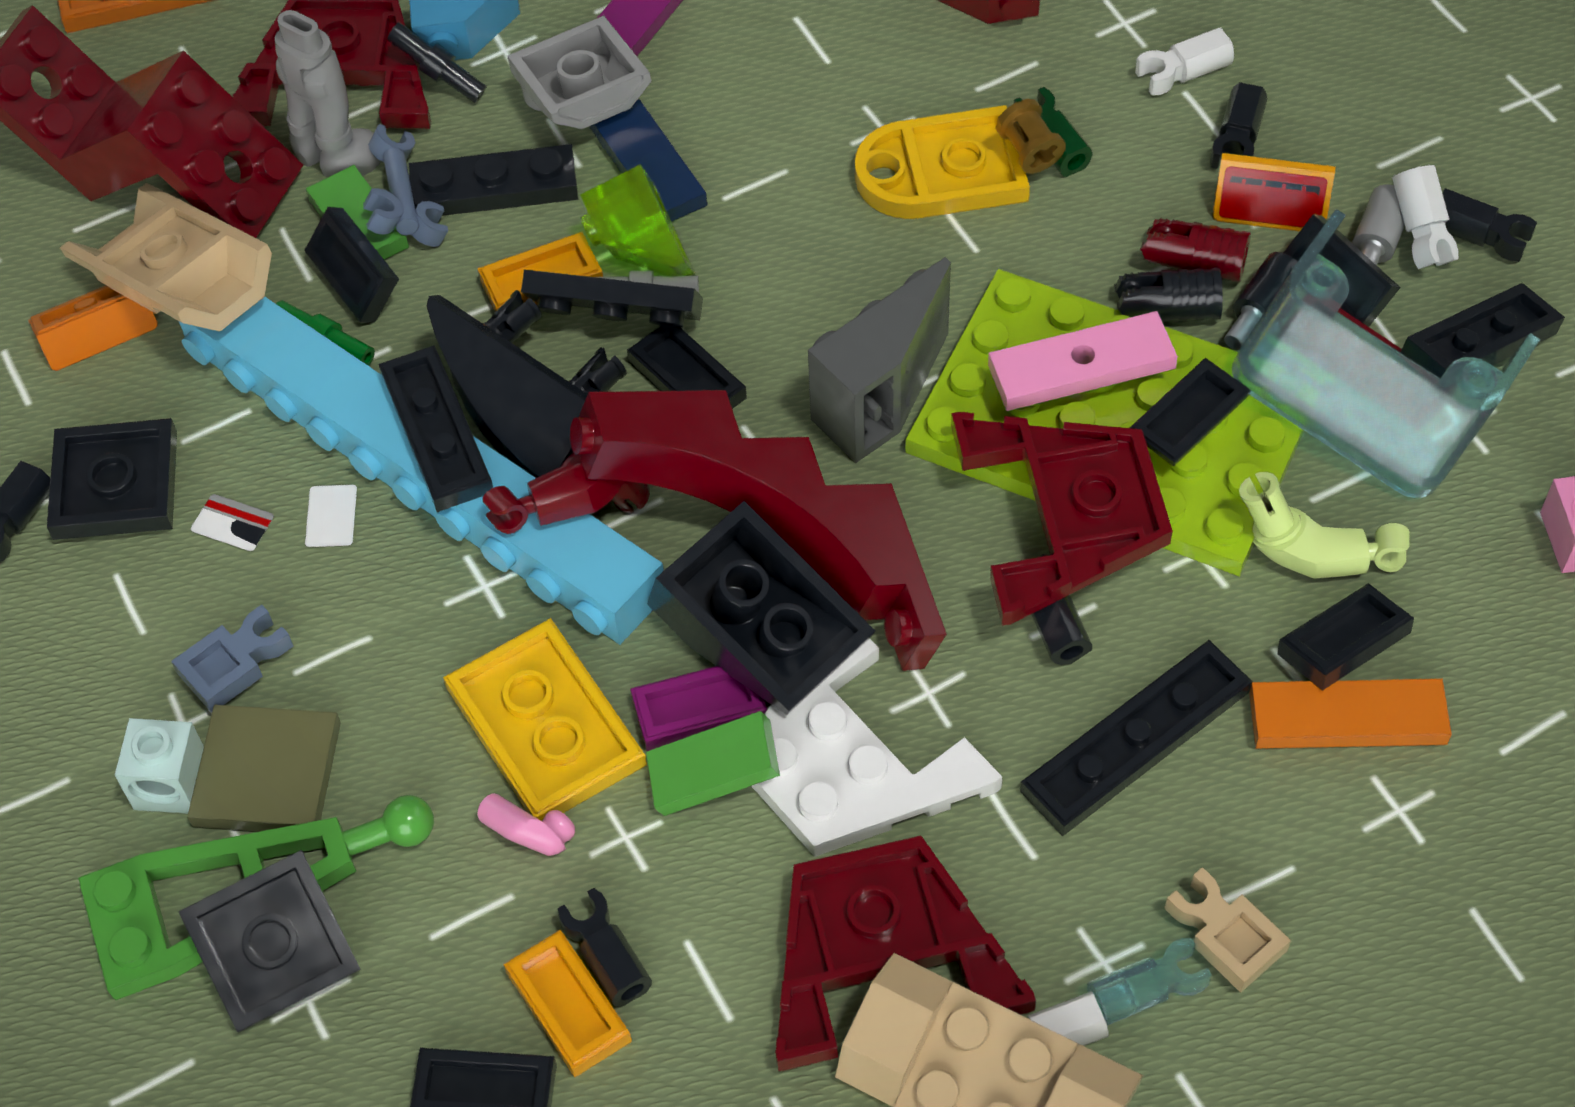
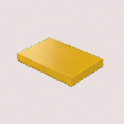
(544, 721)

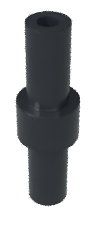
(436, 62)

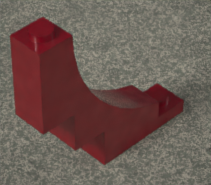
(842, 531)

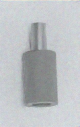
(1380, 225)

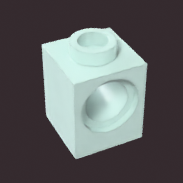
(159, 764)

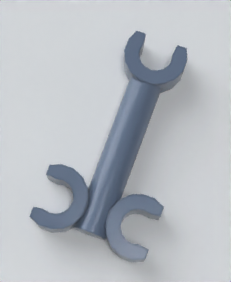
(397, 206)

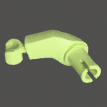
(1314, 550)

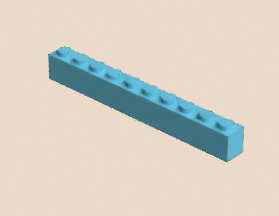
(349, 409)

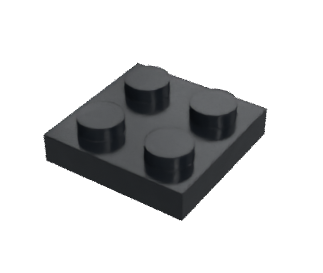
(112, 479)
(269, 941)

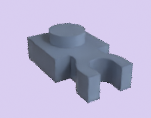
(227, 663)

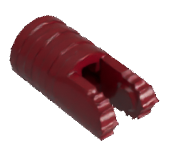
(1197, 246)

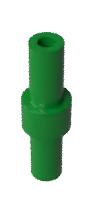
(333, 332)

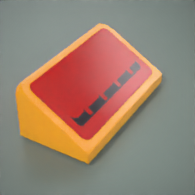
(1271, 192)

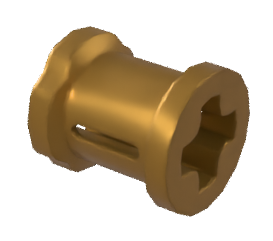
(1030, 136)

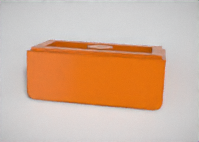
(89, 326)

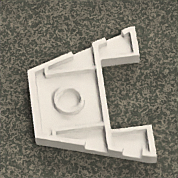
(845, 783)

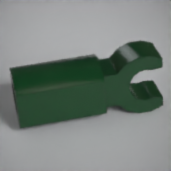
(1077, 151)

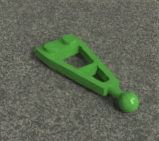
(126, 909)

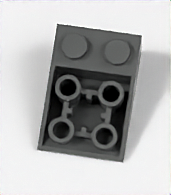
(878, 362)

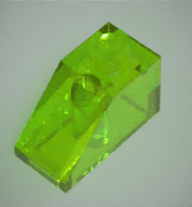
(634, 224)

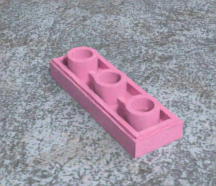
(1082, 360)

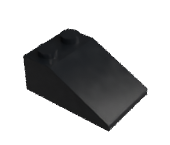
(758, 610)

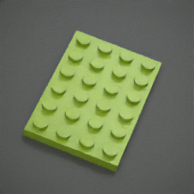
(1198, 492)

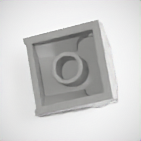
(580, 75)

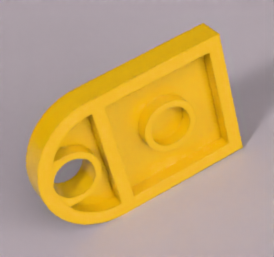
(940, 166)

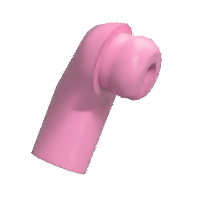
(523, 828)

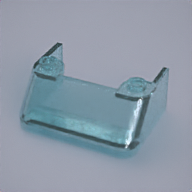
(1359, 389)

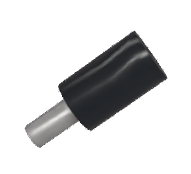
(1258, 296)

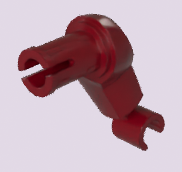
(561, 496)

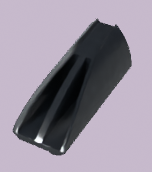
(508, 393)

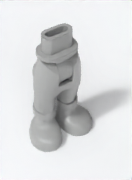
(318, 99)

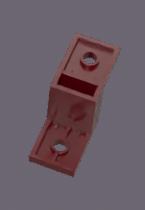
(148, 124)

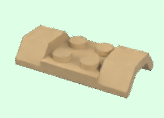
(180, 262)
(949, 1047)

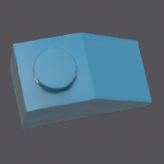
(461, 25)

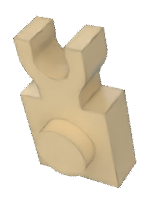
(1231, 936)

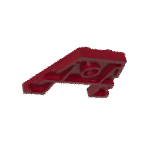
(365, 56)
(1092, 498)
(857, 913)

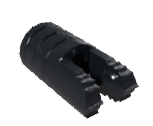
(1172, 294)

